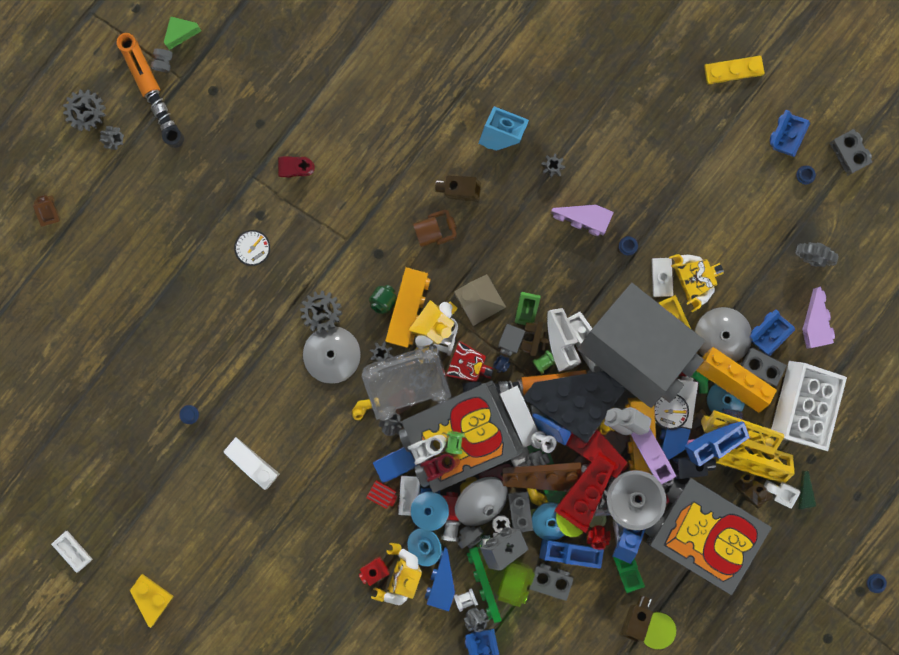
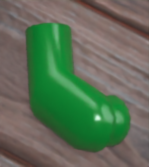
(703, 382)

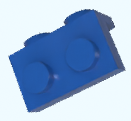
(789, 133)
(771, 332)
(482, 643)

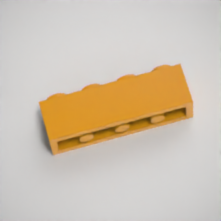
(407, 306)
(736, 380)
(637, 461)

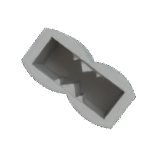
(627, 421)

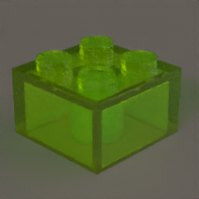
(514, 583)

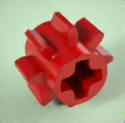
(598, 537)

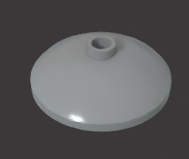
(722, 320)
(345, 358)
(481, 501)
(623, 503)

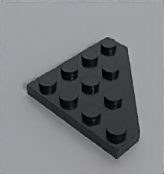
(576, 401)

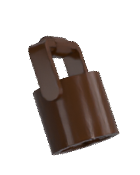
(428, 230)

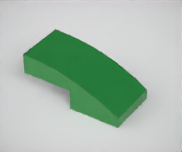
(629, 575)

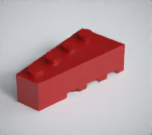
(597, 444)

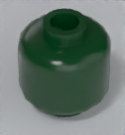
(383, 299)

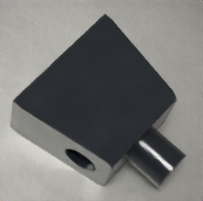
(686, 469)

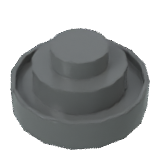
(470, 536)

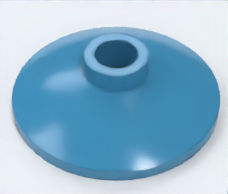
(716, 401)
(438, 507)
(540, 520)
(418, 546)

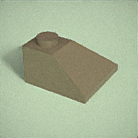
(479, 299)

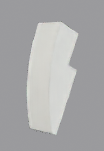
(562, 340)
(519, 415)

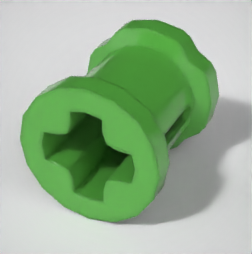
(544, 362)
(454, 442)

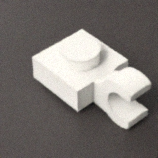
(784, 494)

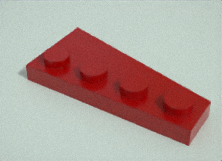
(584, 496)

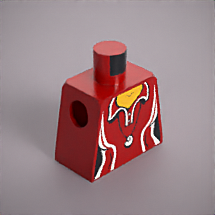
(468, 364)

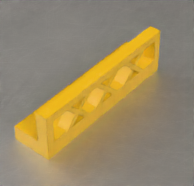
(757, 441)
(758, 464)

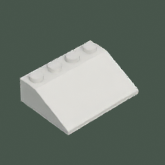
(808, 405)

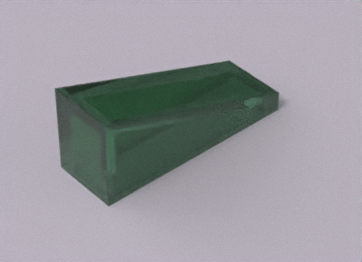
(806, 497)

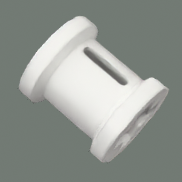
(543, 445)
(501, 518)
(451, 530)
(465, 600)

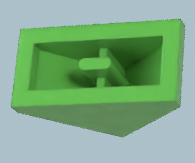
(179, 31)
(527, 308)

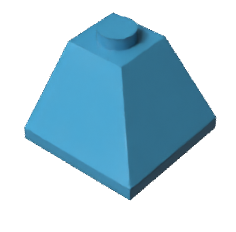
(502, 129)

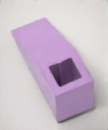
(589, 216)
(816, 325)
(654, 456)

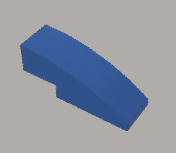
(716, 443)
(571, 553)

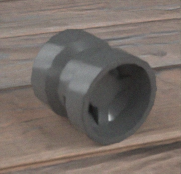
(161, 60)

